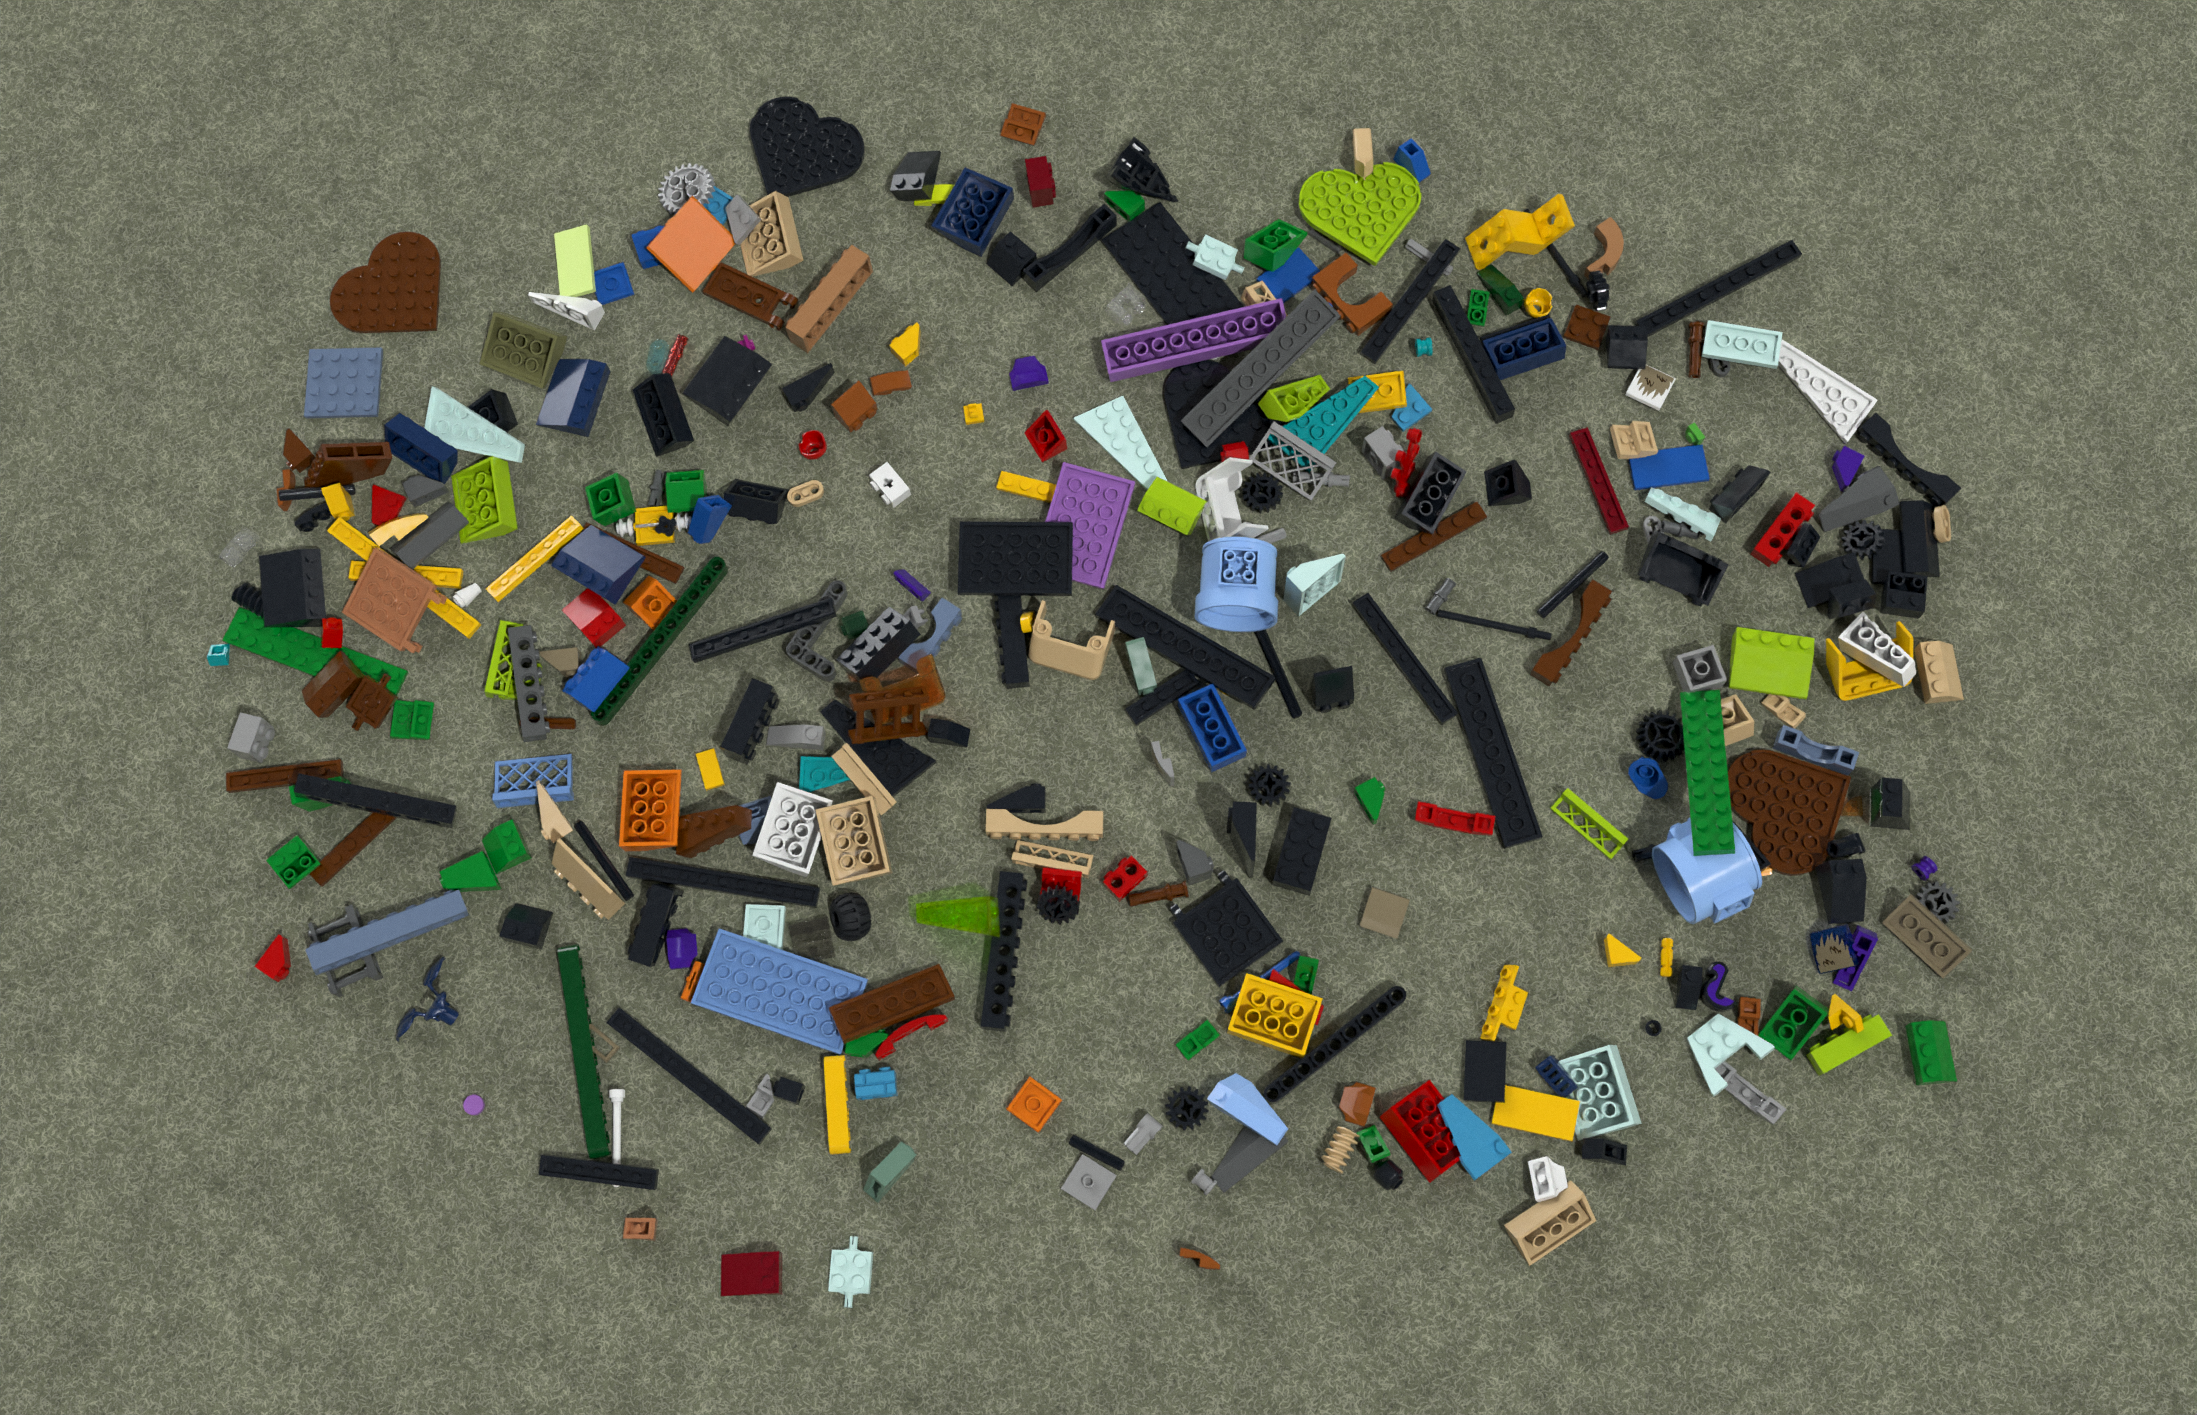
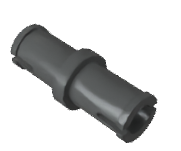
(657, 488)
(1678, 529)
(1440, 596)

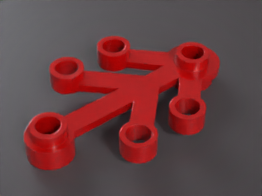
(1406, 461)

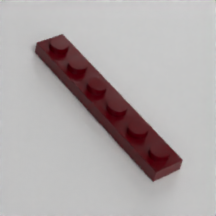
(1598, 481)

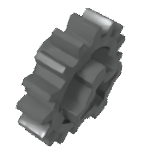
(1945, 900)

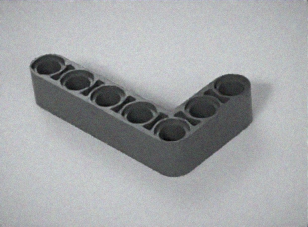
(815, 631)

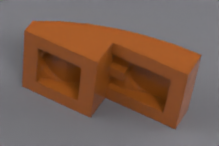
(889, 382)
(289, 483)
(1749, 1014)
(1205, 1261)

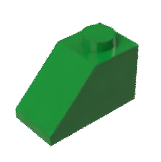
(1125, 203)
(1371, 797)

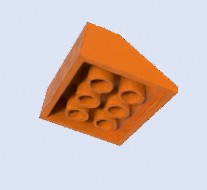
(650, 809)

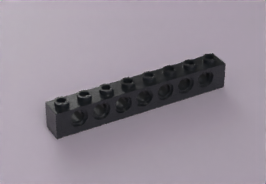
(375, 800)
(989, 1020)

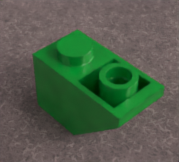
(866, 1045)

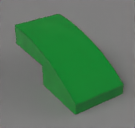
(1198, 1040)

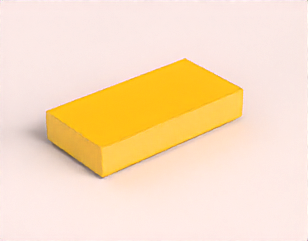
(710, 769)

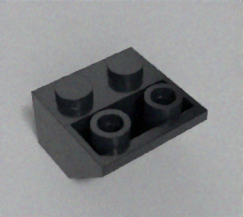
(1904, 594)

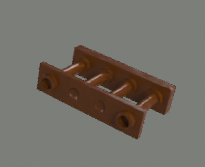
(883, 699)

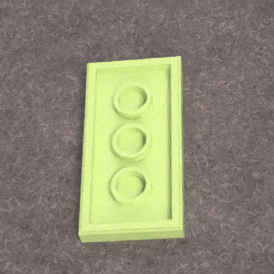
(575, 262)

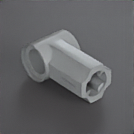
(1142, 1134)

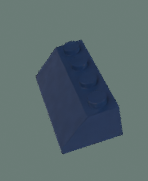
(1525, 348)
(420, 448)

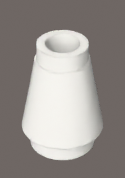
(466, 595)

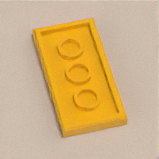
(1537, 1113)

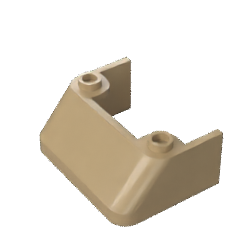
(1066, 656)

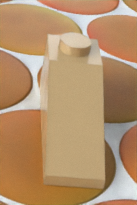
(551, 817)

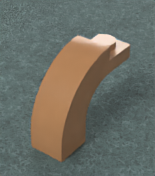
(1612, 241)

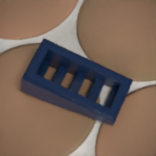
(1552, 1081)

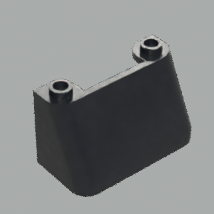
(1681, 568)

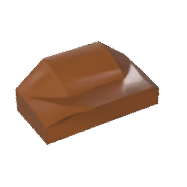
(1357, 1103)

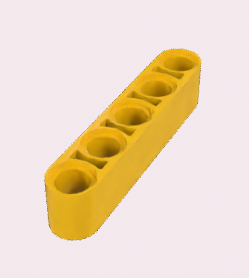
(836, 1104)

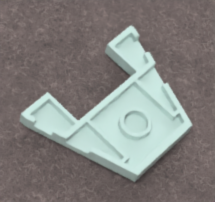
(1717, 1042)

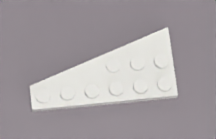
(1831, 395)

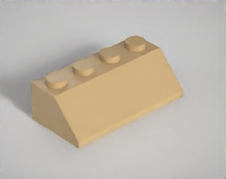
(1550, 1223)

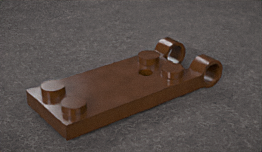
(742, 291)

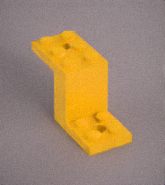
(1519, 232)

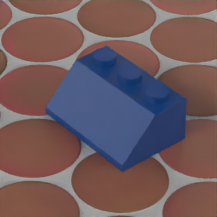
(595, 679)

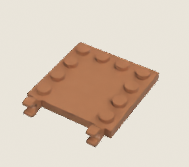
(391, 600)

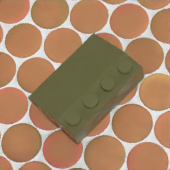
(522, 349)

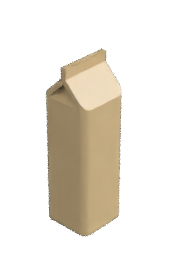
(1363, 152)

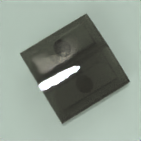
(812, 939)

